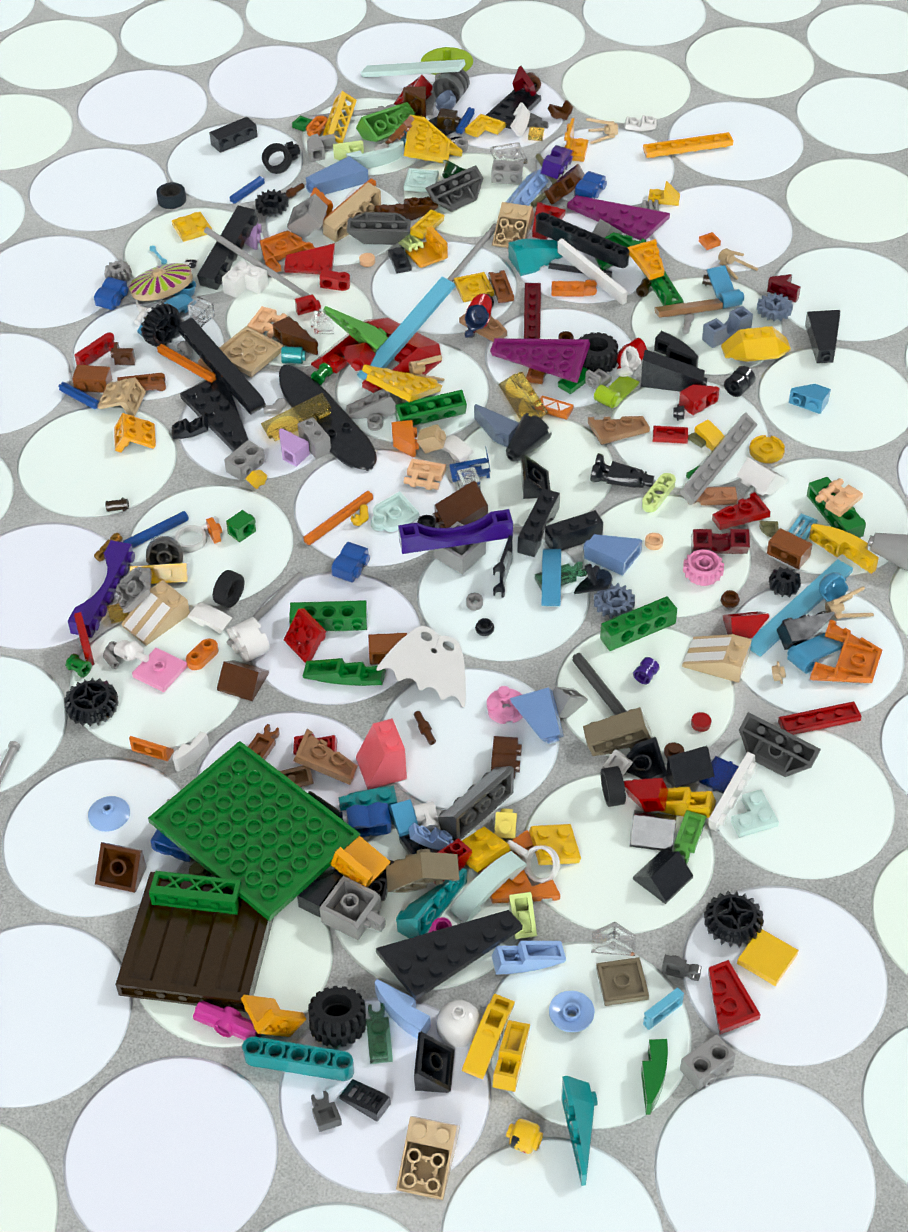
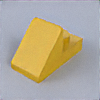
(668, 196)

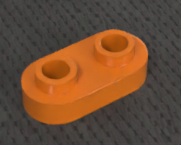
(316, 126)
(204, 651)

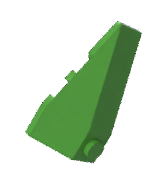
(384, 122)
(359, 330)

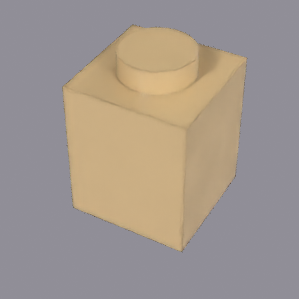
(431, 438)

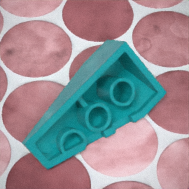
(531, 254)
(423, 911)
(579, 1112)

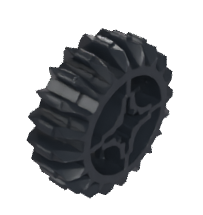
(161, 324)
(79, 705)
(739, 910)

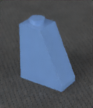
(612, 552)
(540, 713)

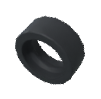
(284, 165)
(228, 588)
(613, 786)

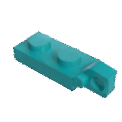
(368, 797)

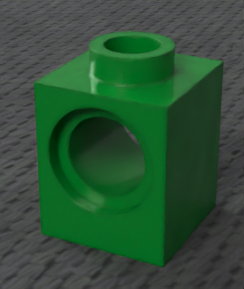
(241, 525)

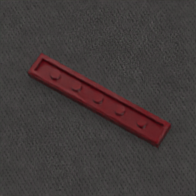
(532, 311)

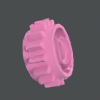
(703, 567)

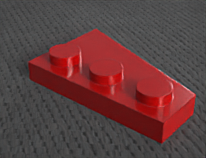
(744, 512)

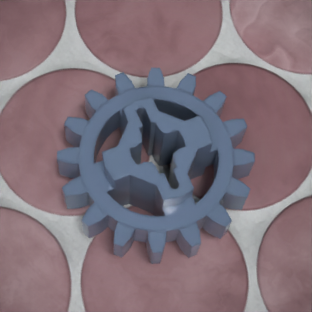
(774, 307)
(614, 601)

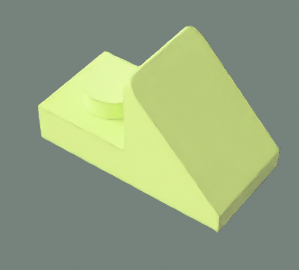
(341, 149)
(522, 908)

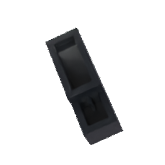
(675, 349)

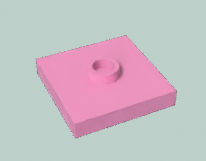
(160, 670)

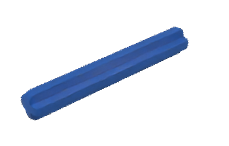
(157, 529)

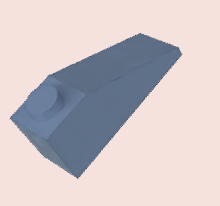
(495, 425)

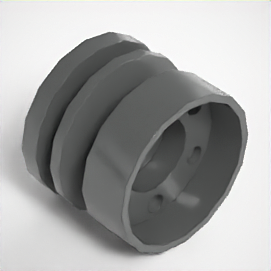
(455, 81)

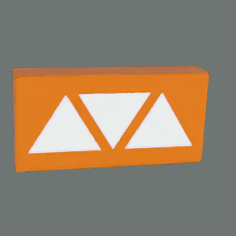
(557, 407)

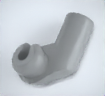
(184, 346)
(276, 408)
(109, 655)

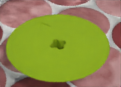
(448, 53)

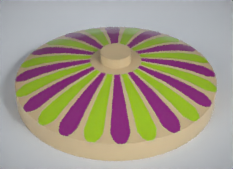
(160, 282)

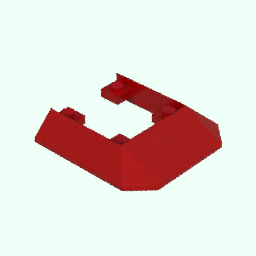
(416, 349)

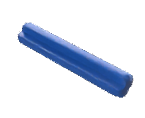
(465, 120)
(247, 189)
(78, 395)

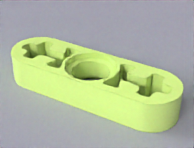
(647, 504)

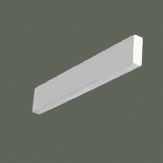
(592, 271)

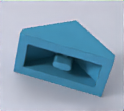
(402, 816)

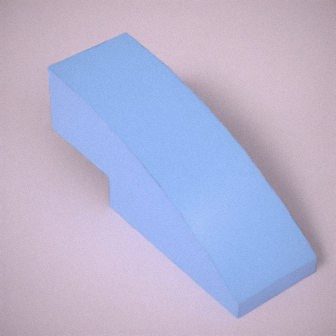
(527, 956)
(402, 1009)

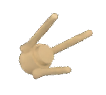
(610, 129)
(727, 257)
(417, 367)
(837, 606)

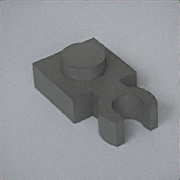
(536, 121)
(678, 967)
(325, 1113)

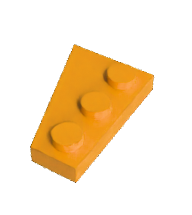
(647, 258)

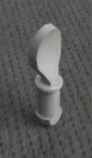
(688, 319)

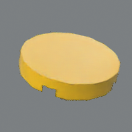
(767, 449)

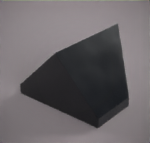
(646, 760)

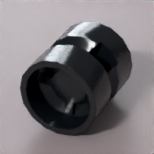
(739, 381)

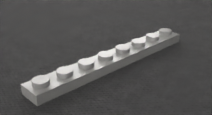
(718, 458)

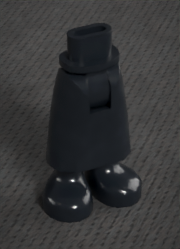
(619, 474)

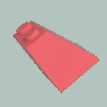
(382, 755)

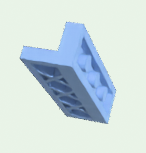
(528, 189)

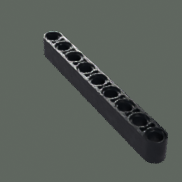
(221, 366)

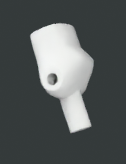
(130, 651)

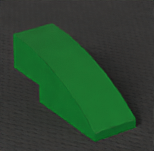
(654, 1072)

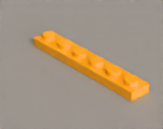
(687, 145)

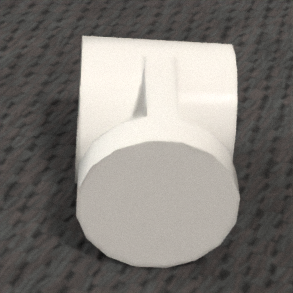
(427, 815)

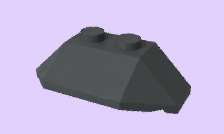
(457, 189)
(379, 228)
(776, 747)

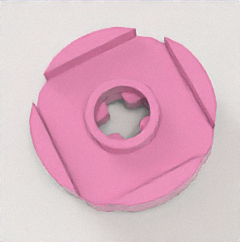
(495, 705)

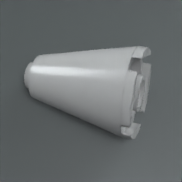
(891, 547)

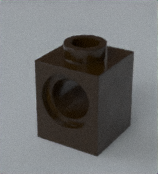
(443, 123)

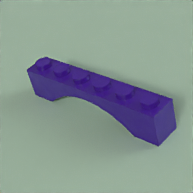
(491, 527)
(118, 559)

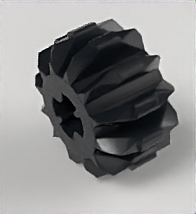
(784, 582)

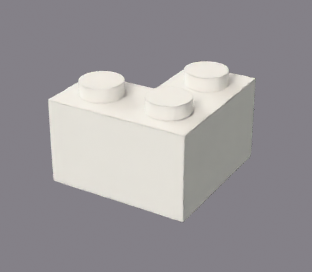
(244, 277)

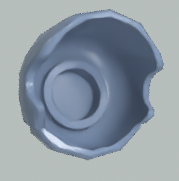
(446, 100)

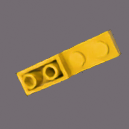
(841, 542)
(488, 1036)

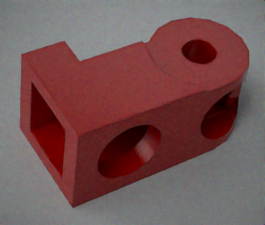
(334, 280)

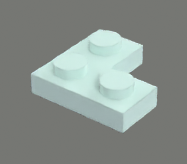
(759, 815)

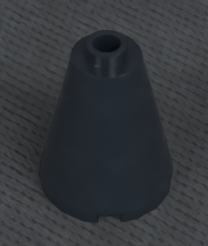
(527, 437)

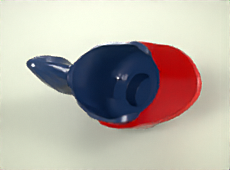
(477, 314)

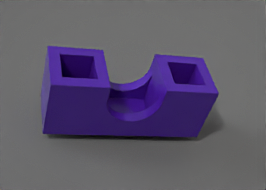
(557, 162)

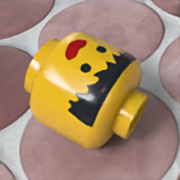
(524, 1136)

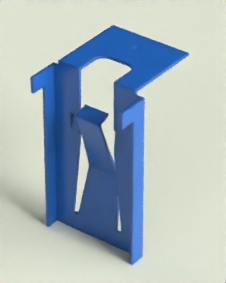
(467, 464)

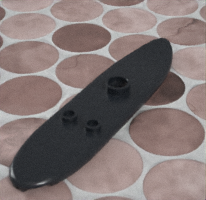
(347, 440)

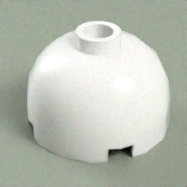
(458, 1023)

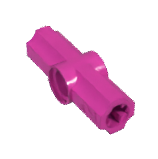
(225, 1021)

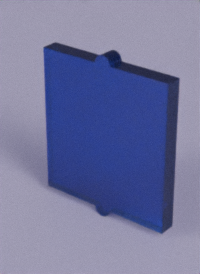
(723, 774)

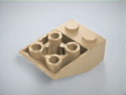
(512, 223)
(427, 1157)

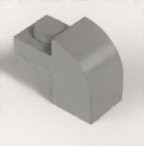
(319, 145)

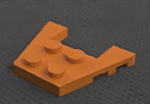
(279, 245)
(856, 661)
(521, 883)

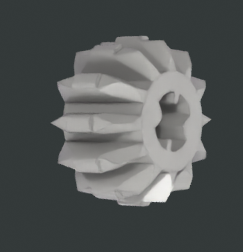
(118, 270)

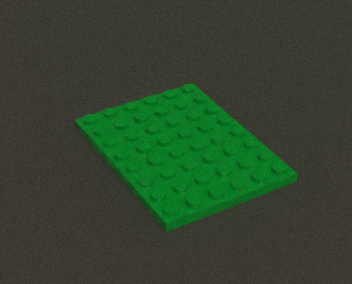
(255, 828)

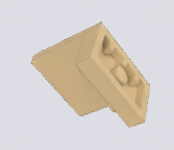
(125, 393)

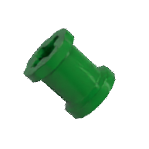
(322, 373)
(78, 665)

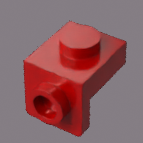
(307, 304)

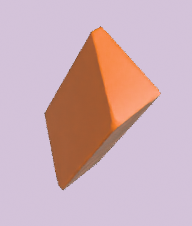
(150, 748)

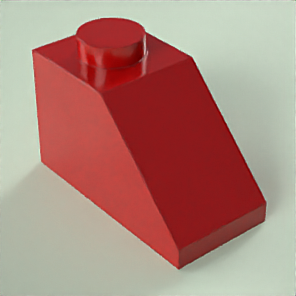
(358, 355)

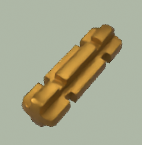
(99, 555)

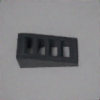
(373, 1112)

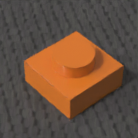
(709, 241)
(214, 530)

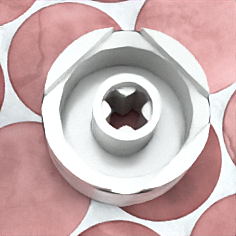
(248, 639)

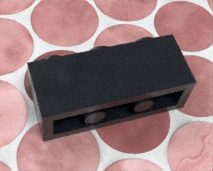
(233, 134)
(573, 531)

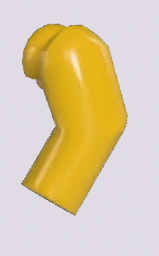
(359, 519)

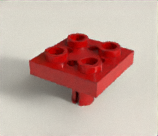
(309, 635)

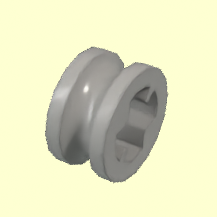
(462, 143)
(375, 418)
(471, 598)

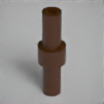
(291, 192)
(424, 727)

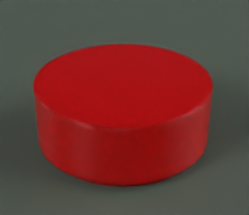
(701, 722)

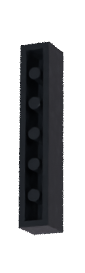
(221, 258)

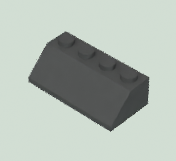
(477, 802)

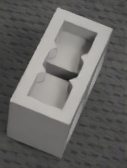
(507, 172)
(244, 460)
(703, 1058)

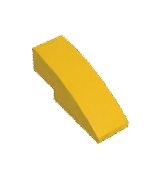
(682, 799)
(511, 1056)

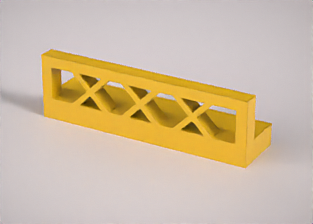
(336, 115)

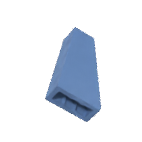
(338, 176)

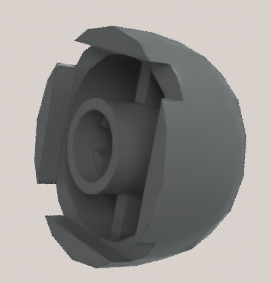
(164, 551)

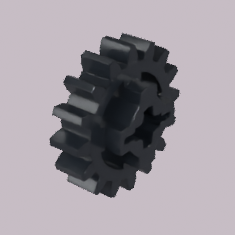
(271, 202)

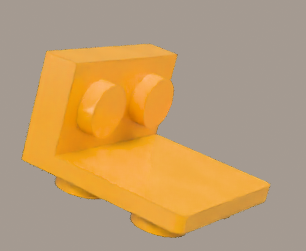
(578, 145)
(434, 249)
(133, 430)
(360, 862)
(269, 1018)

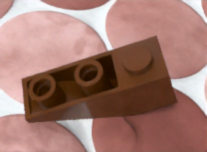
(293, 335)

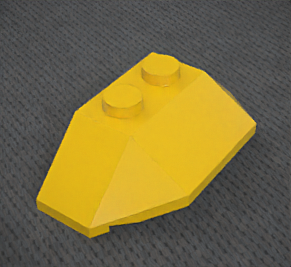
(756, 344)

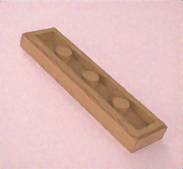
(688, 308)

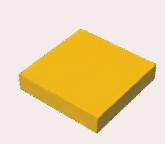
(472, 285)
(767, 957)

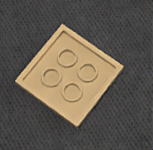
(251, 350)

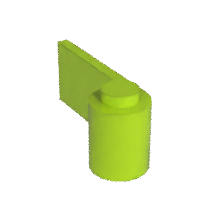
(616, 392)

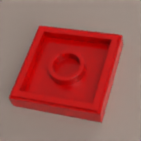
(83, 637)

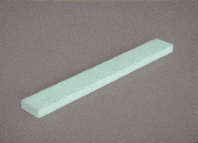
(413, 68)

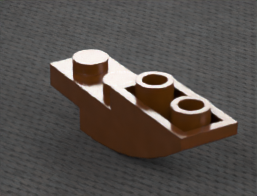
(565, 184)
(411, 208)

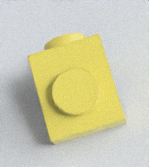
(505, 824)

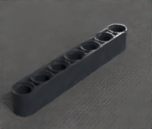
(582, 240)

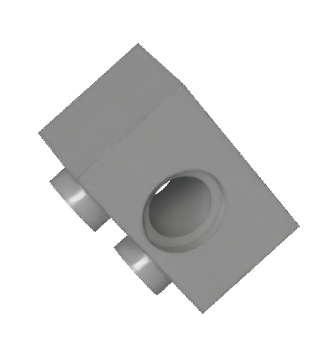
(315, 435)

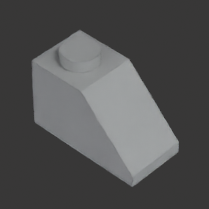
(568, 701)

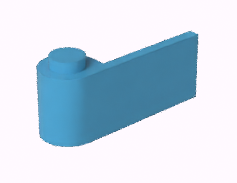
(724, 288)
(807, 653)

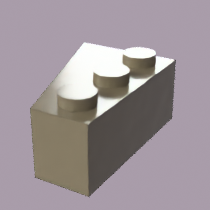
(617, 732)
(421, 869)

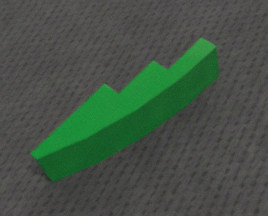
(342, 673)

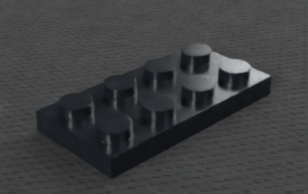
(505, 109)

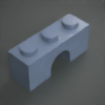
(716, 332)

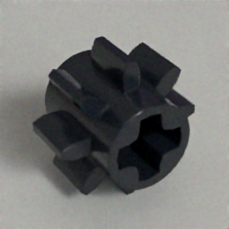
(293, 149)

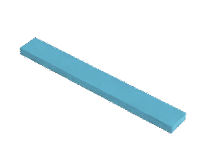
(411, 324)
(799, 606)

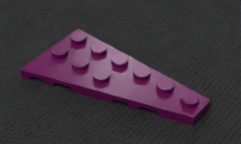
(628, 219)
(552, 356)

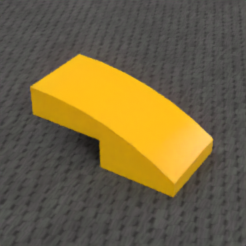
(709, 433)

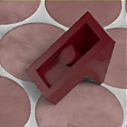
(522, 80)
(783, 285)

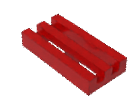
(670, 434)

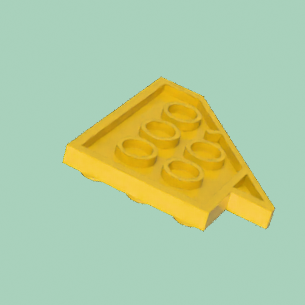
(428, 142)
(402, 384)

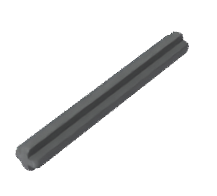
(598, 684)

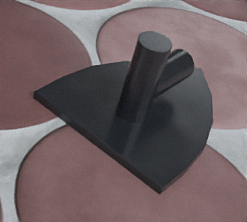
(597, 580)

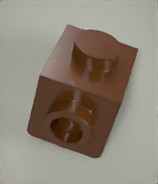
(560, 112)
(123, 356)

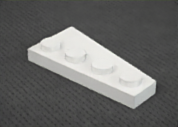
(733, 791)

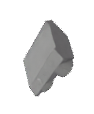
(134, 588)

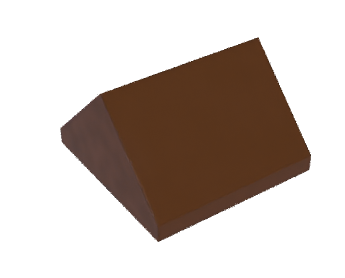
(416, 99)
(241, 679)
(120, 867)

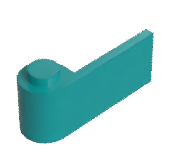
(293, 355)

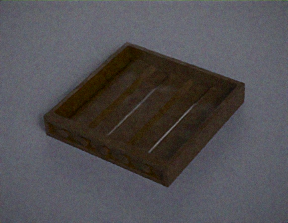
(193, 953)

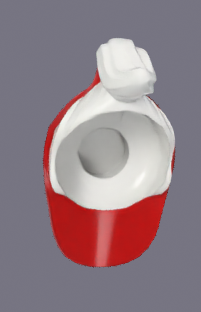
(630, 357)

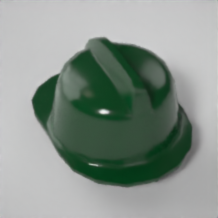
(450, 169)

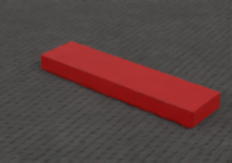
(820, 718)

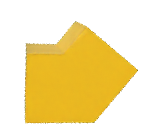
(256, 478)

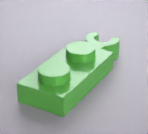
(689, 834)

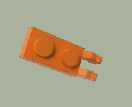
(573, 288)

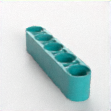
(306, 1066)

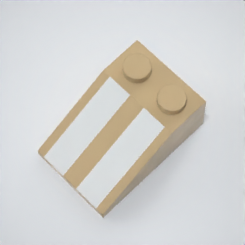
(157, 613)
(719, 655)

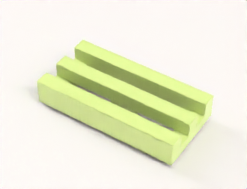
(412, 242)

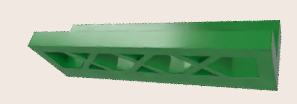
(662, 290)
(193, 896)

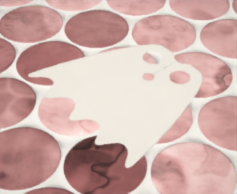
(438, 670)

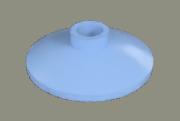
(112, 819)
(575, 1003)

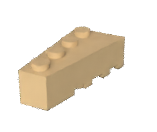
(362, 201)

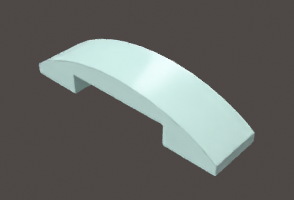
(379, 157)
(486, 884)

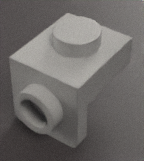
(597, 378)

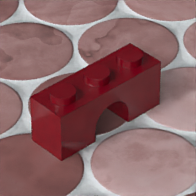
(734, 542)

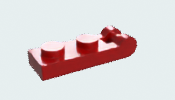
(95, 349)

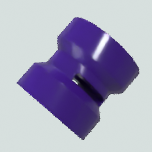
(646, 670)

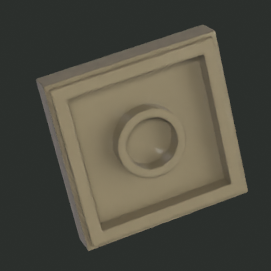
(622, 981)

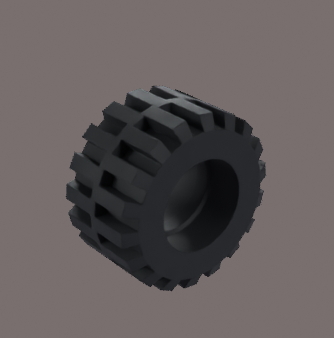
(601, 352)
(337, 1016)

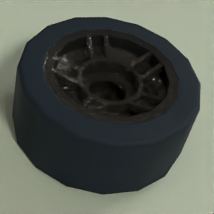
(171, 195)

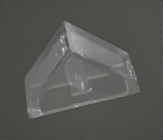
(613, 940)

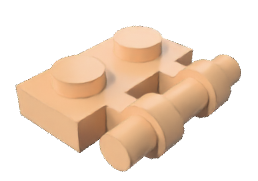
(262, 320)
(426, 470)
(843, 500)

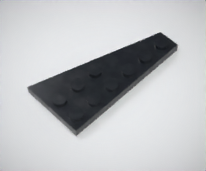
(219, 407)
(436, 956)

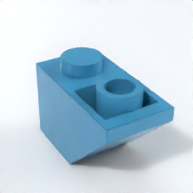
(810, 397)

